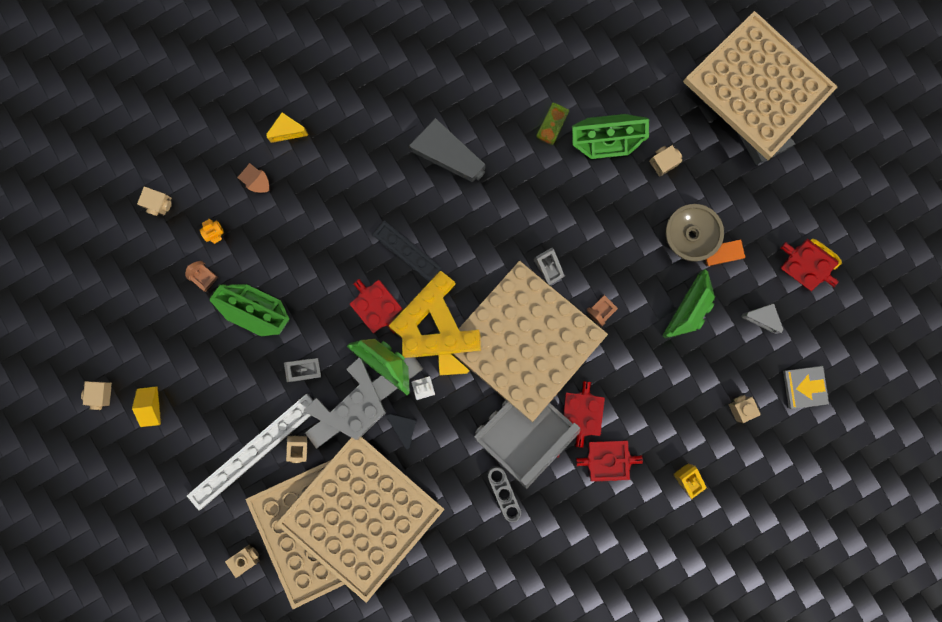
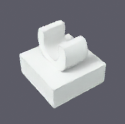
(423, 388)

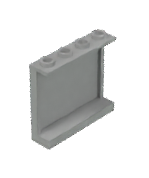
(525, 446)

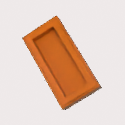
(727, 252)

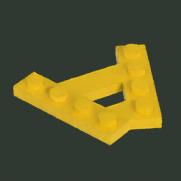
(450, 338)

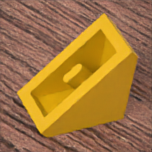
(285, 129)
(450, 365)
(147, 407)
(690, 480)

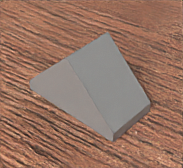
(549, 266)
(766, 318)
(302, 370)

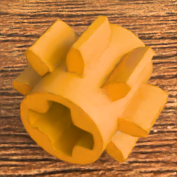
(211, 231)

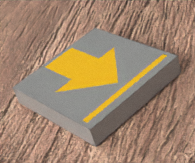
(806, 387)

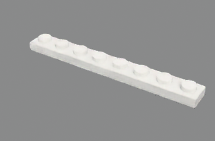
(250, 454)

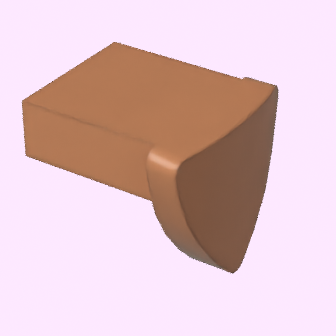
(254, 179)
(200, 275)
(601, 310)

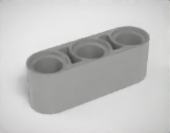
(507, 502)

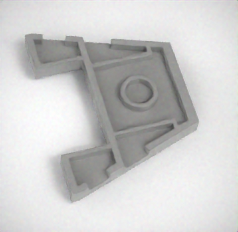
(357, 411)

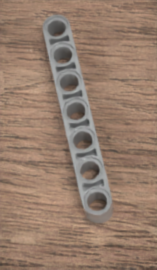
(323, 432)

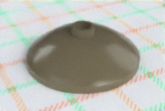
(705, 226)

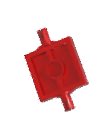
(809, 264)
(375, 305)
(584, 411)
(609, 460)

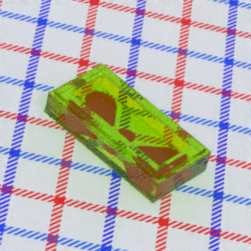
(552, 123)

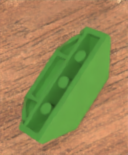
(610, 135)
(693, 307)
(250, 309)
(383, 361)

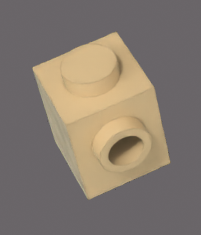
(666, 160)
(154, 201)
(96, 394)
(744, 409)
(296, 449)
(243, 560)

